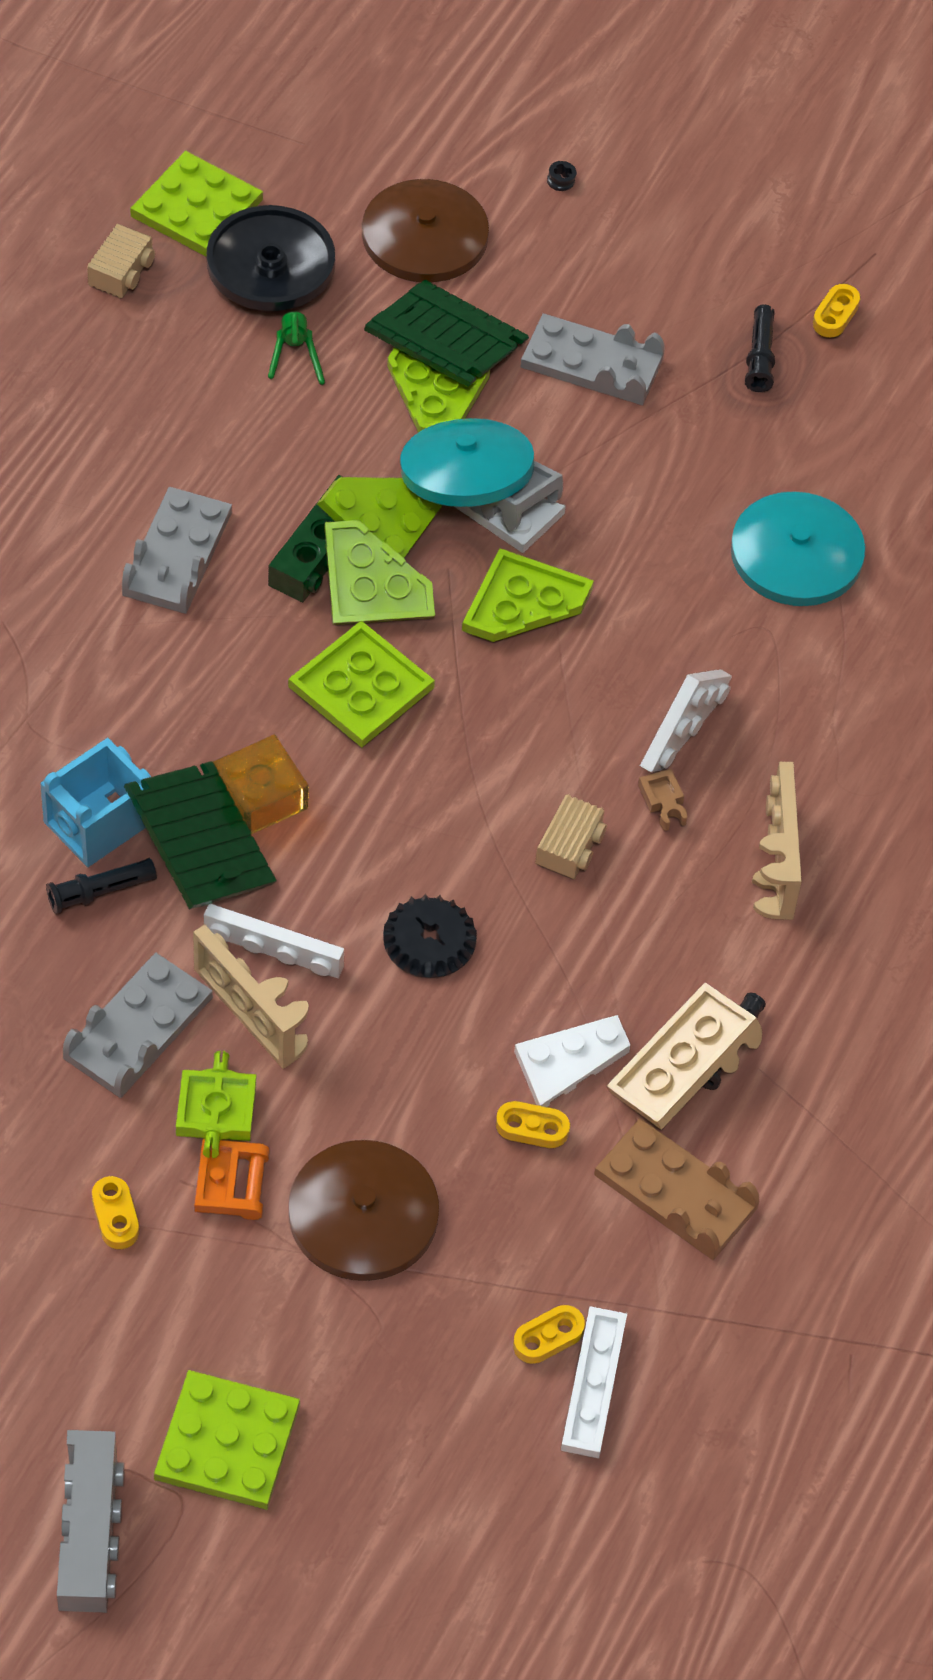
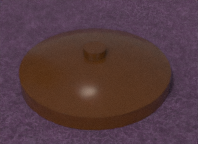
(425, 230)
(363, 1210)

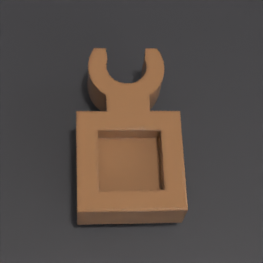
(663, 795)

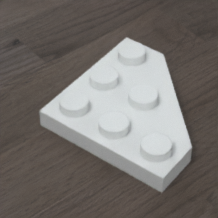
(686, 715)

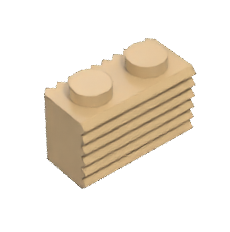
(120, 261)
(570, 837)

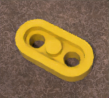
(833, 316)
(533, 1123)
(115, 1209)
(545, 1333)

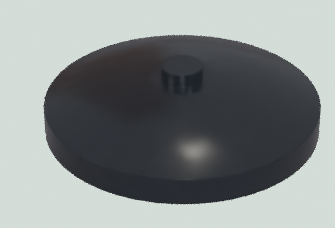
(270, 258)

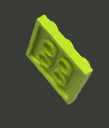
(193, 201)
(361, 683)
(227, 1439)

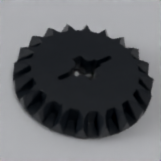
(429, 956)

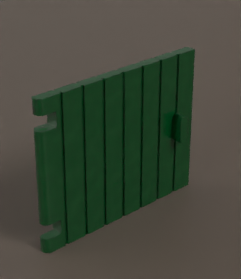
(445, 332)
(200, 834)

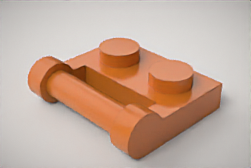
(218, 1180)

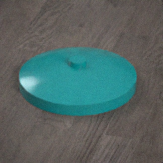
(467, 462)
(797, 548)

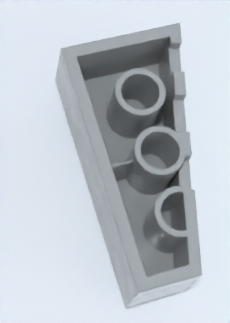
(89, 1521)

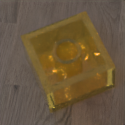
(264, 783)

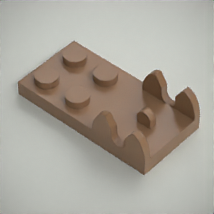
(678, 1188)

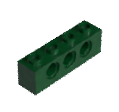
(303, 559)

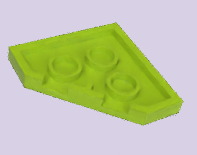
(429, 393)
(383, 506)
(372, 579)
(524, 596)

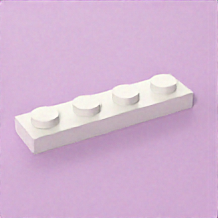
(275, 941)
(594, 1382)

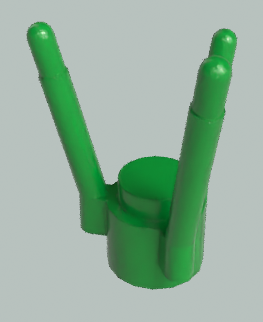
(294, 333)

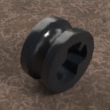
(556, 181)

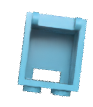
(78, 805)

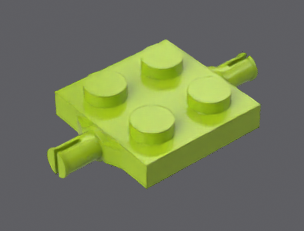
(216, 1104)

